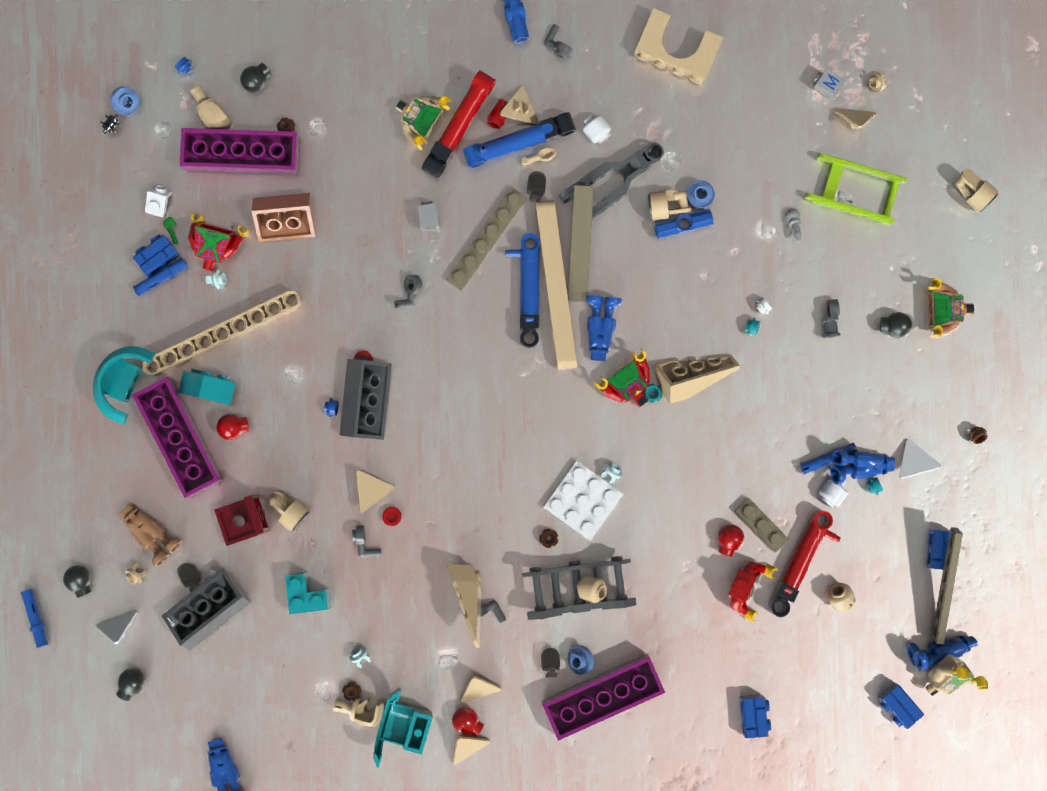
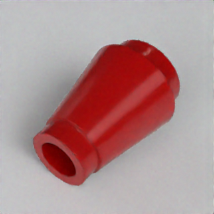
(494, 118)

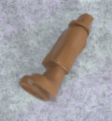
(147, 531)

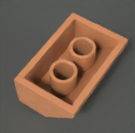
(283, 217)

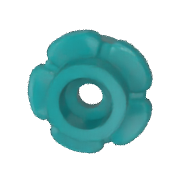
(752, 327)
(652, 388)
(874, 486)

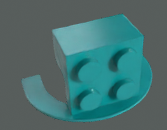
(118, 379)
(402, 726)

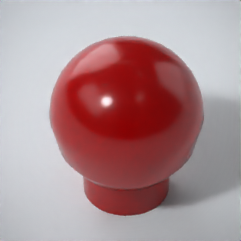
(231, 426)
(730, 539)
(466, 721)

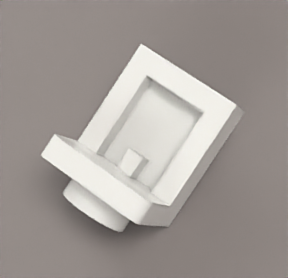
(157, 200)

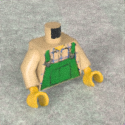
(421, 117)
(951, 675)

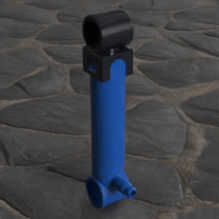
(545, 131)
(528, 288)

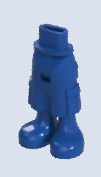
(600, 328)
(863, 465)
(937, 652)
(222, 766)

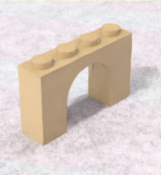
(651, 49)

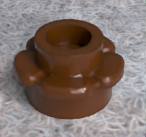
(286, 121)
(978, 435)
(548, 533)
(351, 686)

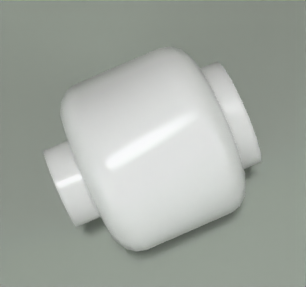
(596, 129)
(833, 494)

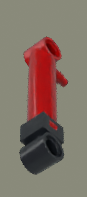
(444, 148)
(788, 587)

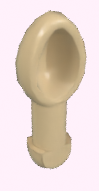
(544, 155)

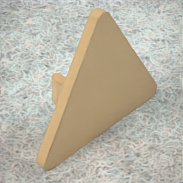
(520, 108)
(856, 117)
(370, 490)
(478, 688)
(467, 746)

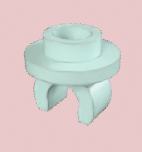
(218, 279)
(612, 469)
(358, 654)

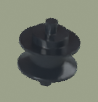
(110, 123)

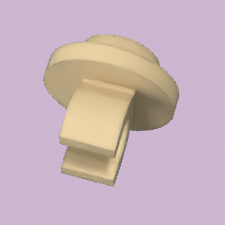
(877, 82)
(134, 577)

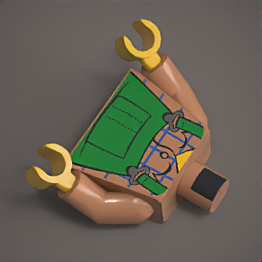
(945, 308)

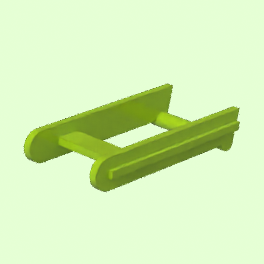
(833, 182)

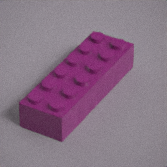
(239, 151)
(177, 437)
(603, 697)

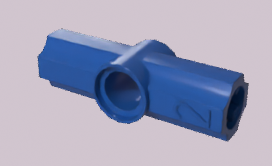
(516, 18)
(695, 221)

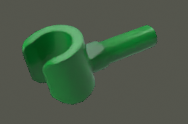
(169, 223)

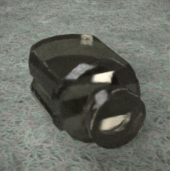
(536, 186)
(189, 576)
(550, 662)

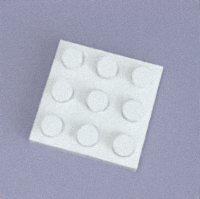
(583, 500)

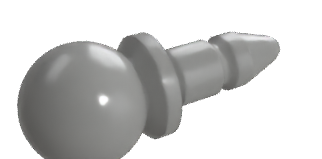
(793, 217)

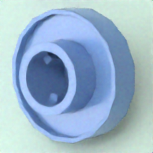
(124, 100)
(700, 194)
(580, 660)

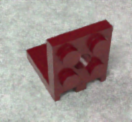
(254, 519)

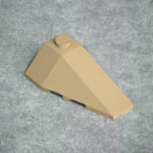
(686, 378)
(467, 586)

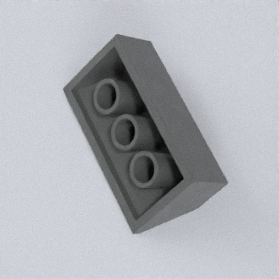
(365, 399)
(205, 609)

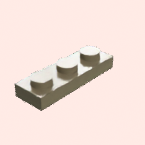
(761, 525)

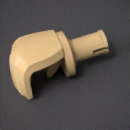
(209, 111)
(359, 712)

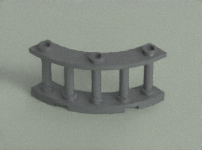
(579, 605)

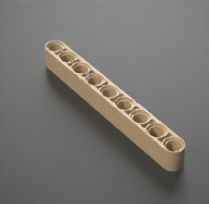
(556, 284)
(232, 333)

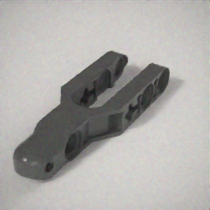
(629, 169)

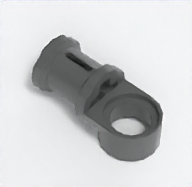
(830, 323)

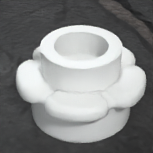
(763, 306)

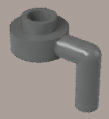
(562, 49)
(412, 285)
(359, 536)
(493, 605)

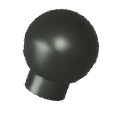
(255, 77)
(896, 325)
(77, 580)
(130, 683)

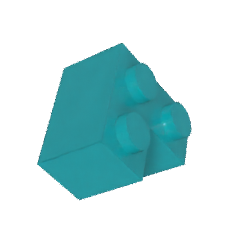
(205, 386)
(301, 598)

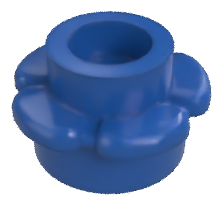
(184, 65)
(331, 407)

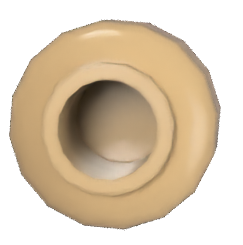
(591, 589)
(841, 597)

